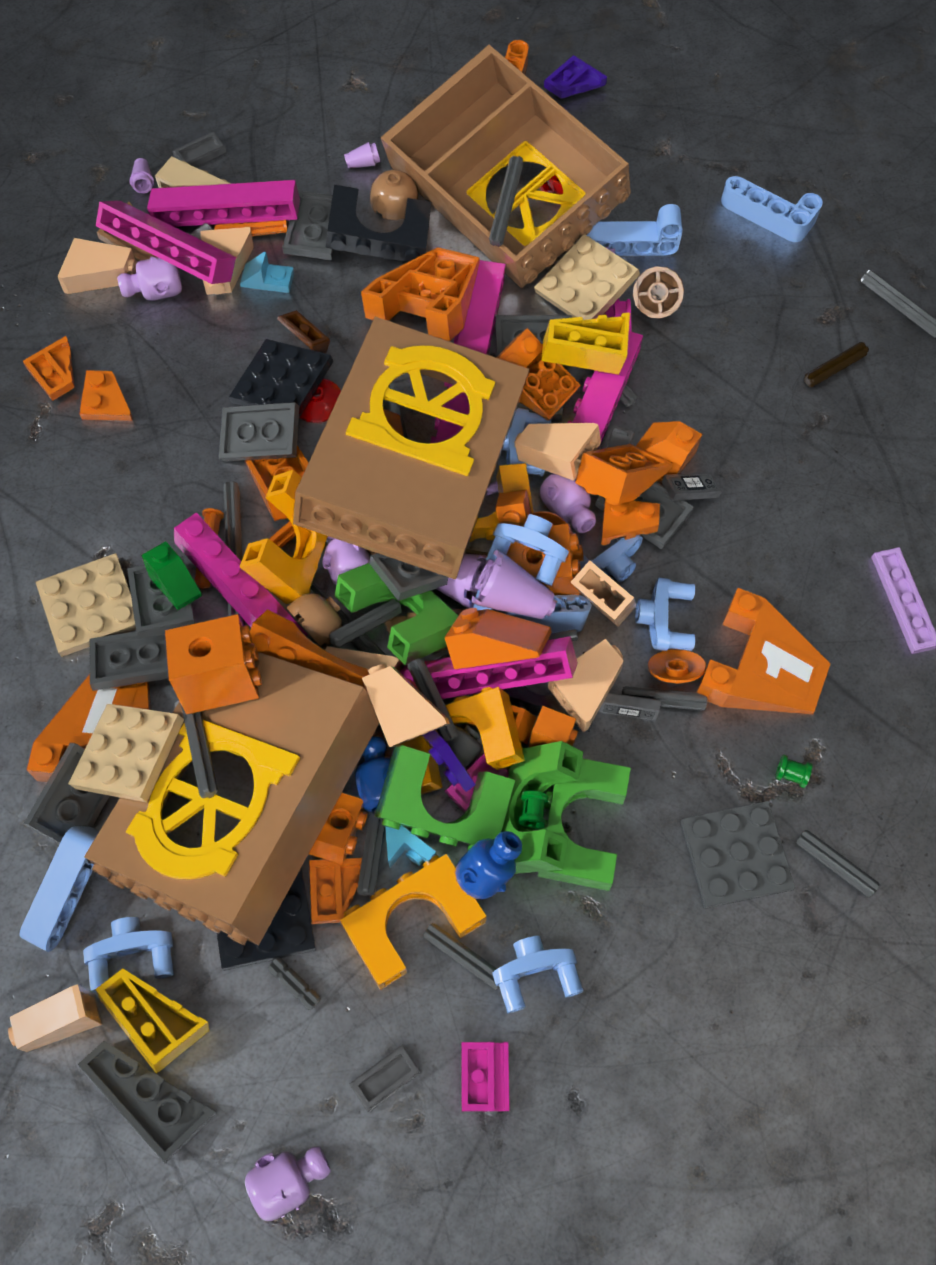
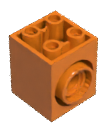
(532, 559)
(212, 664)

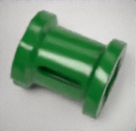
(793, 771)
(533, 809)

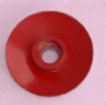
(320, 407)

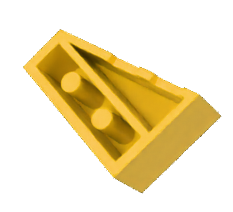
(589, 343)
(150, 1020)

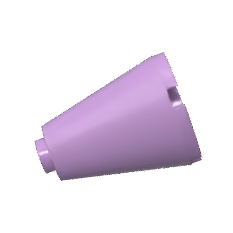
(464, 585)
(512, 589)

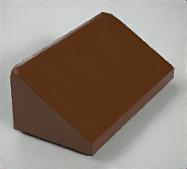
(305, 331)

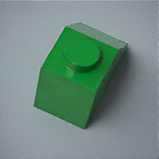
(171, 575)

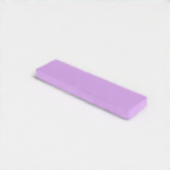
(905, 600)

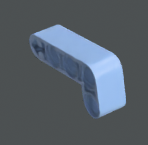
(770, 210)
(642, 237)
(569, 613)
(60, 890)

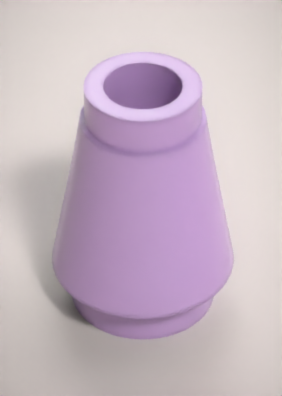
(363, 156)
(141, 176)

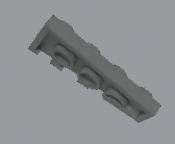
(151, 1105)

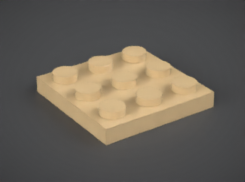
(587, 280)
(87, 603)
(126, 752)

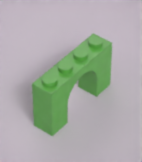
(407, 639)
(542, 768)
(402, 802)
(585, 865)

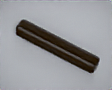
(836, 364)

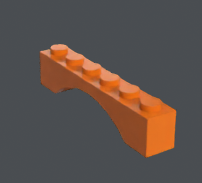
(284, 641)

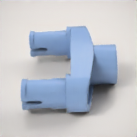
(520, 422)
(535, 536)
(616, 559)
(655, 614)
(128, 940)
(532, 960)

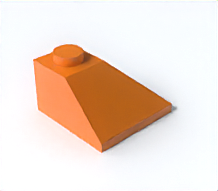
(671, 442)

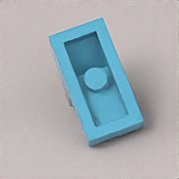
(266, 276)
(403, 840)

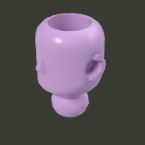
(153, 278)
(568, 501)
(343, 557)
(282, 1181)

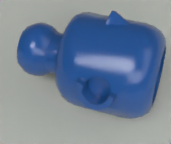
(372, 773)
(488, 865)

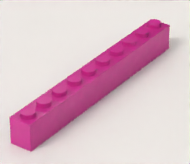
(475, 335)

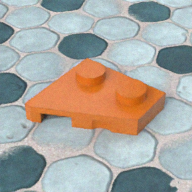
(53, 368)
(103, 398)
(629, 520)
(332, 888)

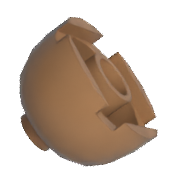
(391, 192)
(658, 292)
(317, 616)

